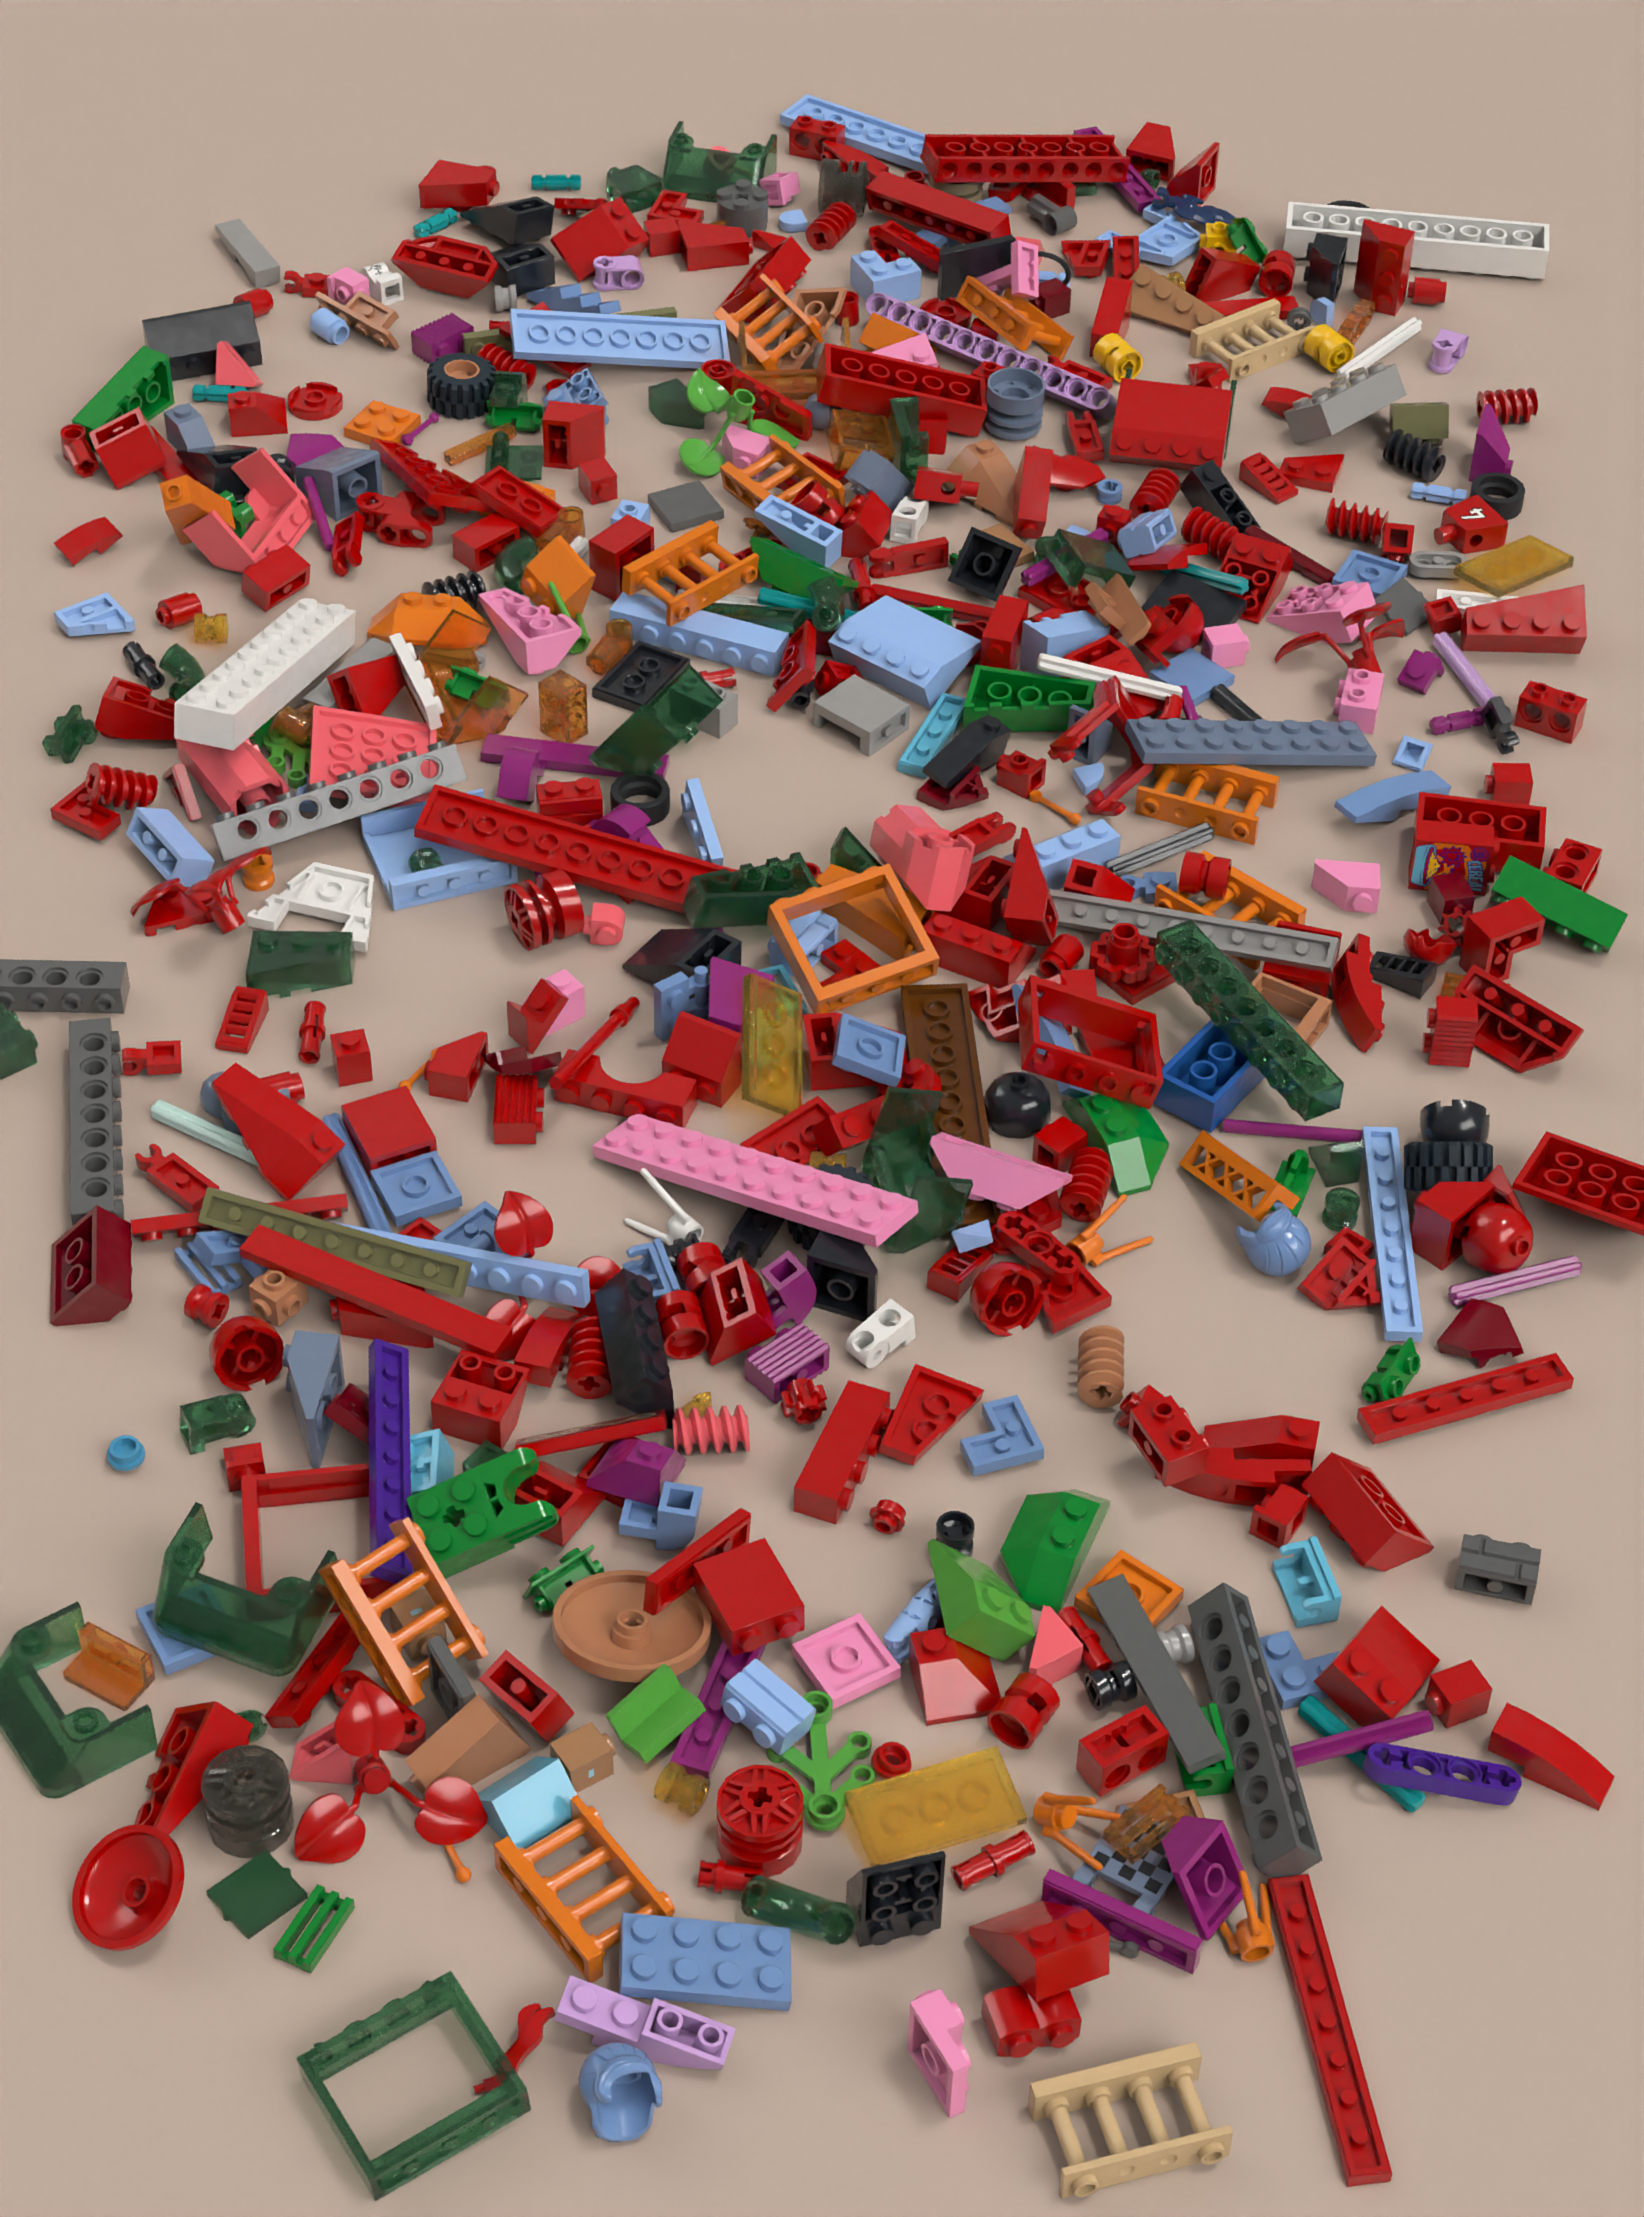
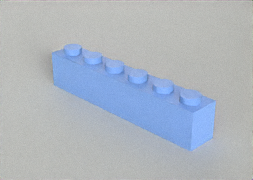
(703, 634)

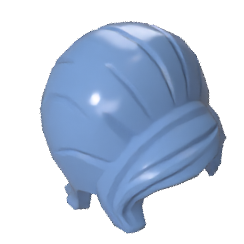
(1278, 1244)
(620, 2091)

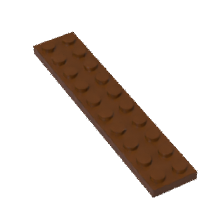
(943, 1036)

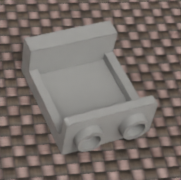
(863, 711)

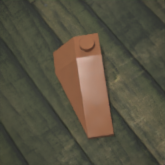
(824, 306)
(991, 468)

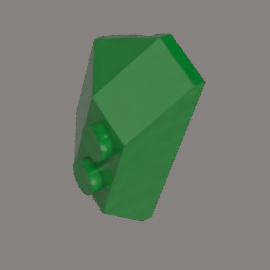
(791, 571)
(1126, 1135)
(1051, 1544)

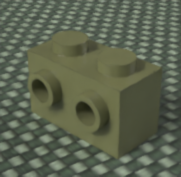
(1421, 420)

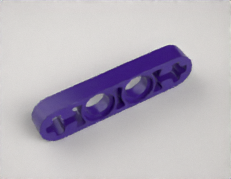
(1498, 1785)

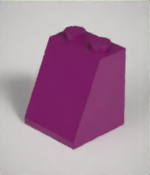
(727, 993)

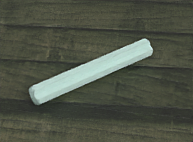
(202, 1130)

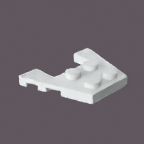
(327, 894)

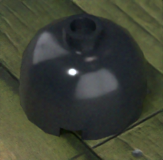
(1017, 1105)
(1456, 1123)

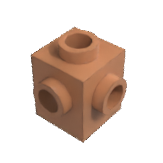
(277, 1296)

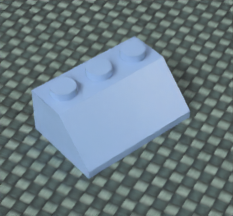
(1090, 843)

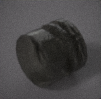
(843, 186)
(248, 1801)

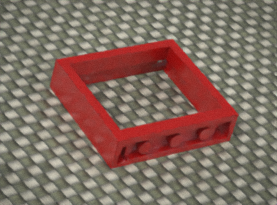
(1098, 1016)
(298, 1488)

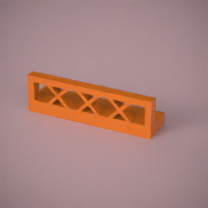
(1244, 1169)

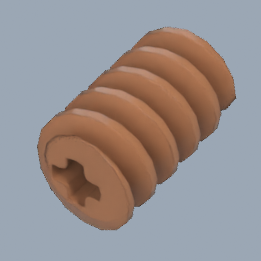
(1101, 1366)

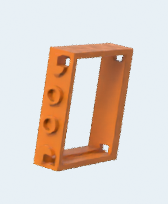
(867, 984)

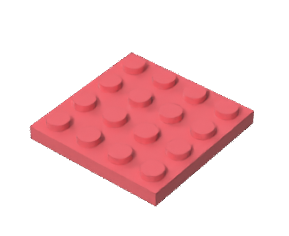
(354, 740)

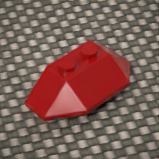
(446, 264)
(1514, 1025)

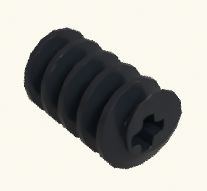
(1414, 456)
(462, 586)

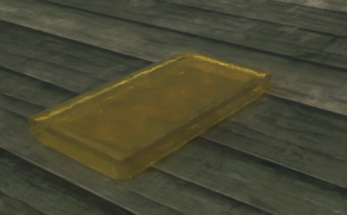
(1514, 566)
(771, 1045)
(935, 1807)

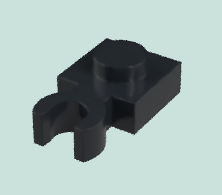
(1498, 721)

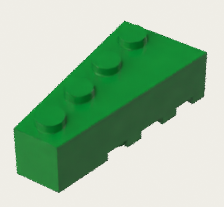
(140, 383)
(1025, 699)

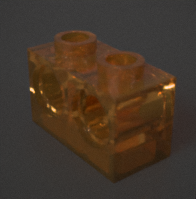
(563, 707)

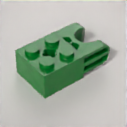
(487, 1510)

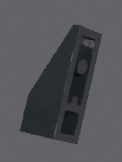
(976, 745)

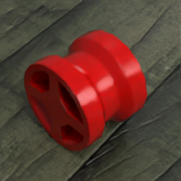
(206, 1305)

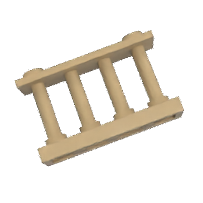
(1245, 324)
(1119, 2080)

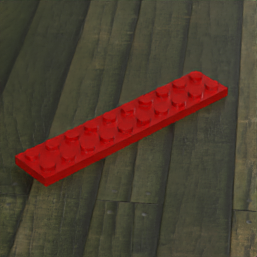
(551, 843)

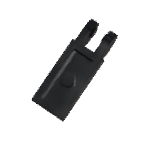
(752, 1236)

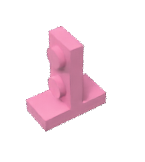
(1019, 275)

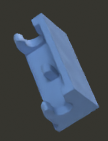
(653, 1266)

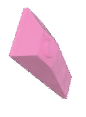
(530, 632)

